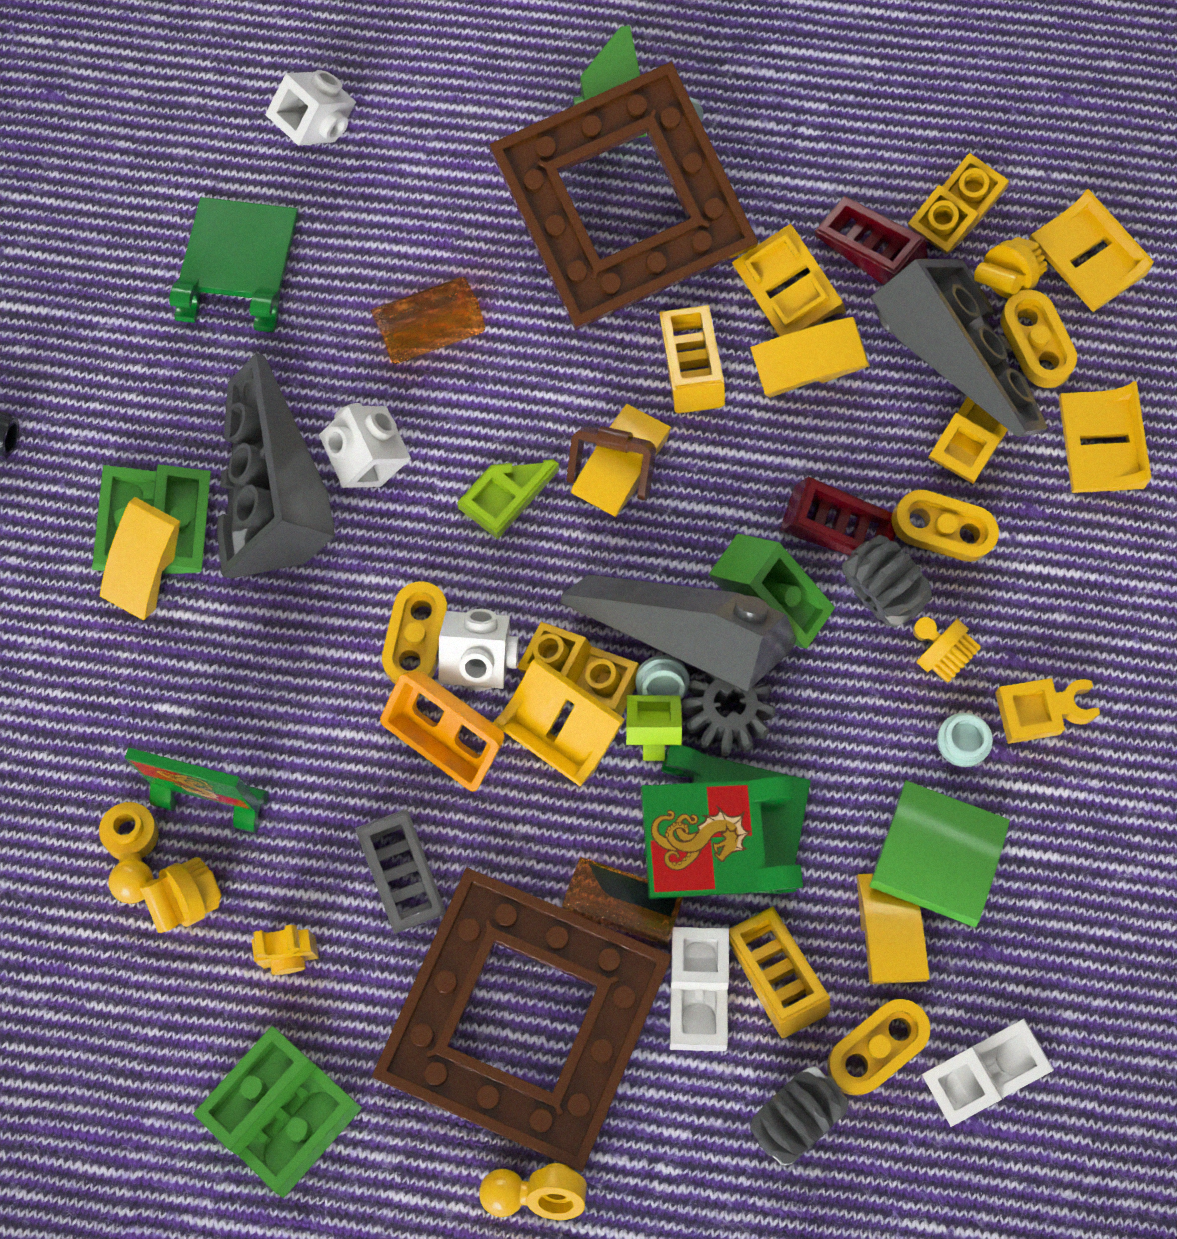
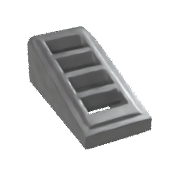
(417, 914)

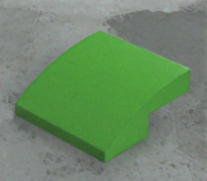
(170, 489)
(940, 853)
(277, 1111)

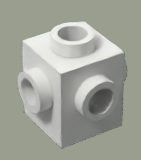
(311, 107)
(364, 446)
(476, 649)

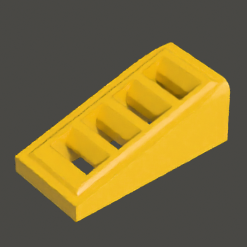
(694, 388)
(804, 1011)

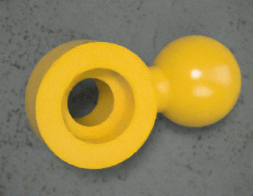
(129, 849)
(551, 1192)

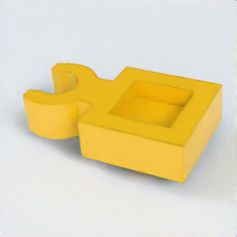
(1037, 711)
(284, 949)

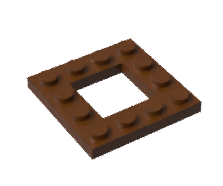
(650, 105)
(419, 1050)

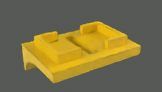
(1080, 230)
(776, 262)
(1105, 416)
(537, 707)

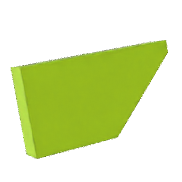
(505, 493)

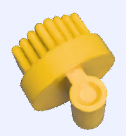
(1012, 267)
(948, 650)
(181, 894)

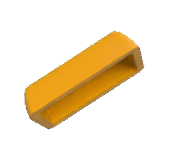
(441, 740)

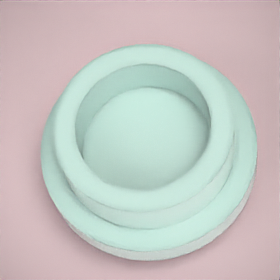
(662, 677)
(964, 739)

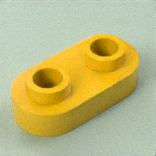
(1042, 341)
(943, 523)
(412, 636)
(877, 1048)

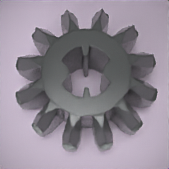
(887, 581)
(734, 727)
(799, 1115)

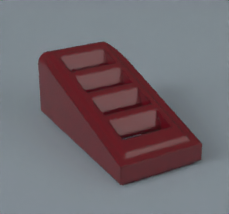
(902, 248)
(828, 497)

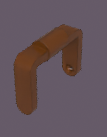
(614, 440)

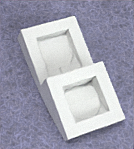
(699, 989)
(987, 1072)

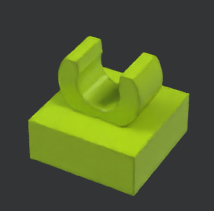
(654, 723)

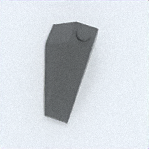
(944, 321)
(275, 496)
(707, 628)

